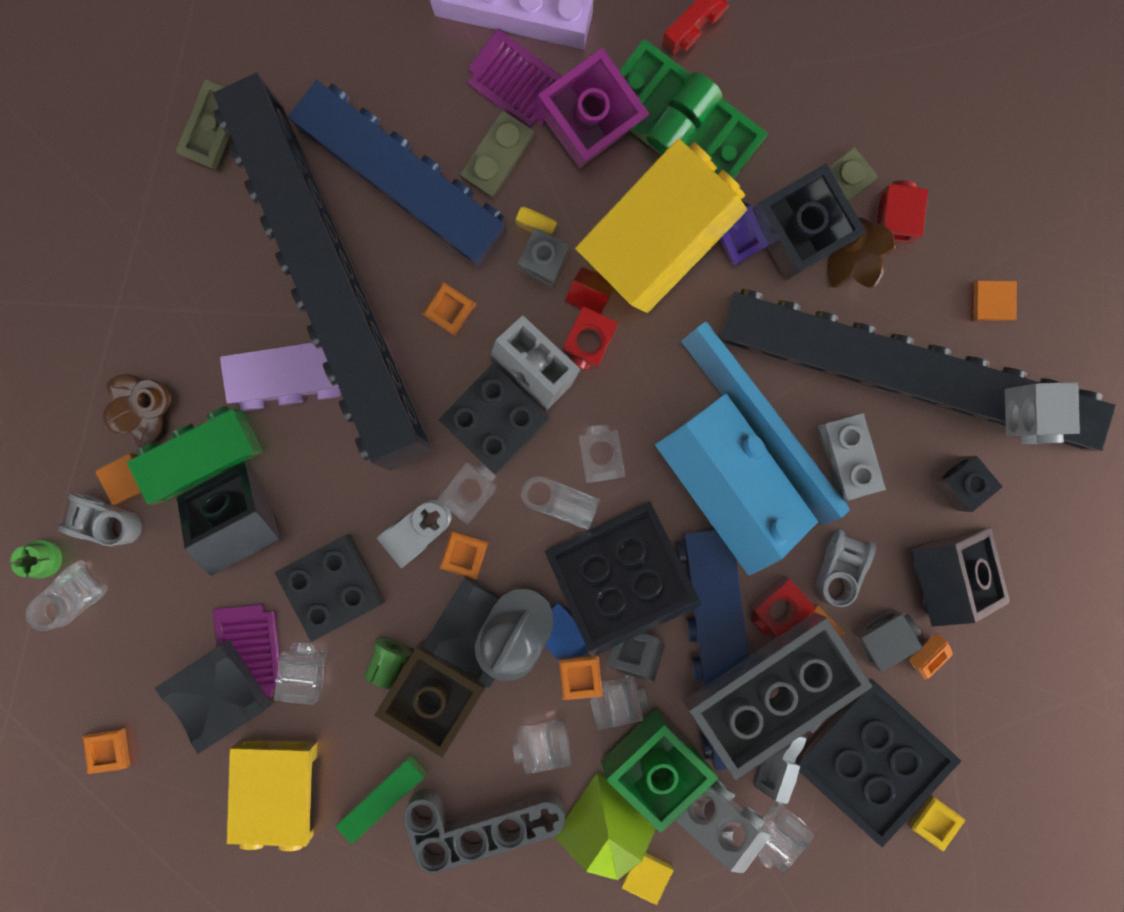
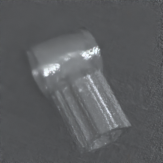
(565, 503)

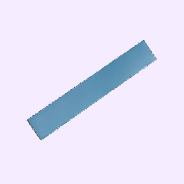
(778, 440)

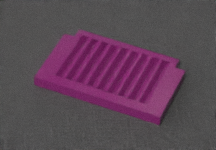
(511, 77)
(254, 638)

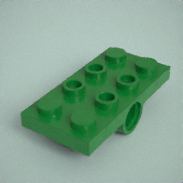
(688, 109)

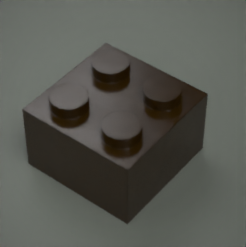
(430, 700)

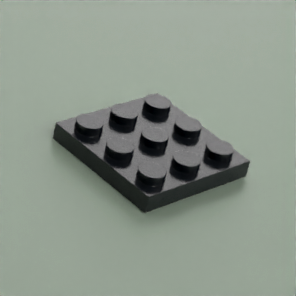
(622, 579)
(876, 763)

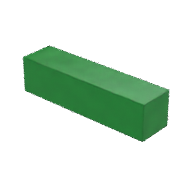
(380, 799)

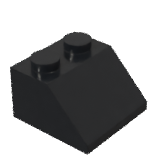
(807, 221)
(226, 519)
(961, 578)

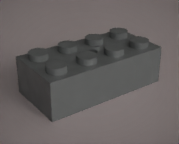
(813, 681)

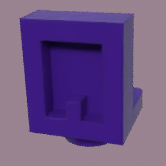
(743, 237)

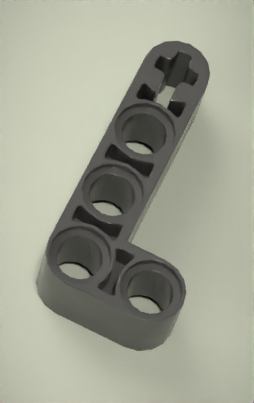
(486, 823)

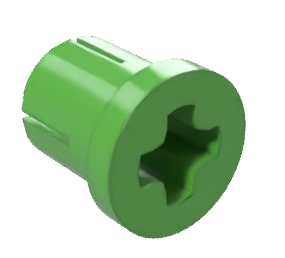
(40, 549)
(386, 662)

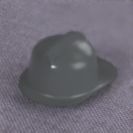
(514, 634)

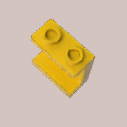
(270, 794)

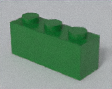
(193, 455)

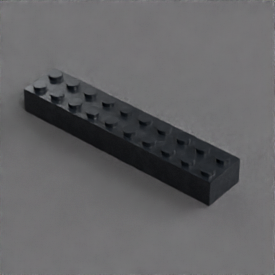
(322, 274)

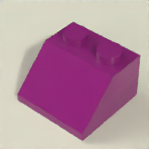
(590, 107)

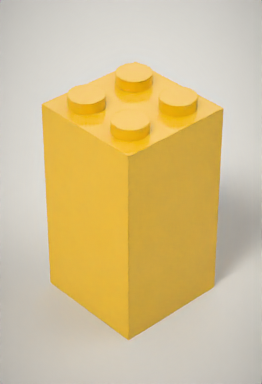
(663, 225)

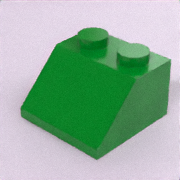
(658, 770)

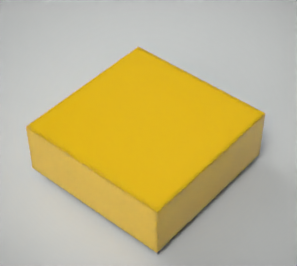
(529, 219)
(936, 822)
(648, 878)

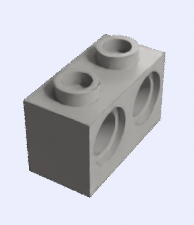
(1042, 412)
(850, 456)
(718, 831)

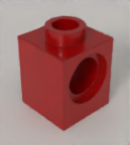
(903, 210)
(589, 322)
(798, 607)

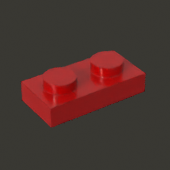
(685, 29)

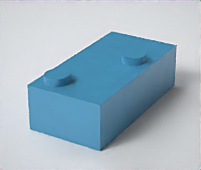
(737, 485)

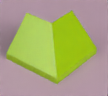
(605, 831)

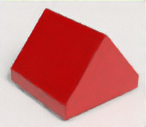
(589, 291)

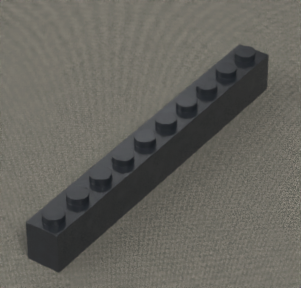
(892, 363)

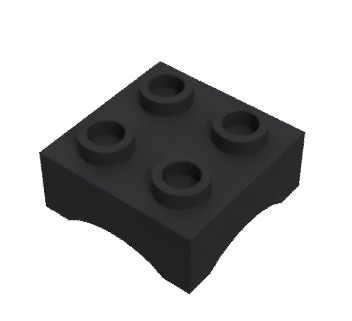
(494, 419)
(329, 587)
(459, 627)
(214, 696)

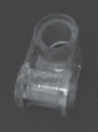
(69, 593)

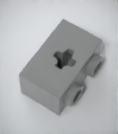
(534, 363)

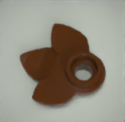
(862, 257)
(132, 411)

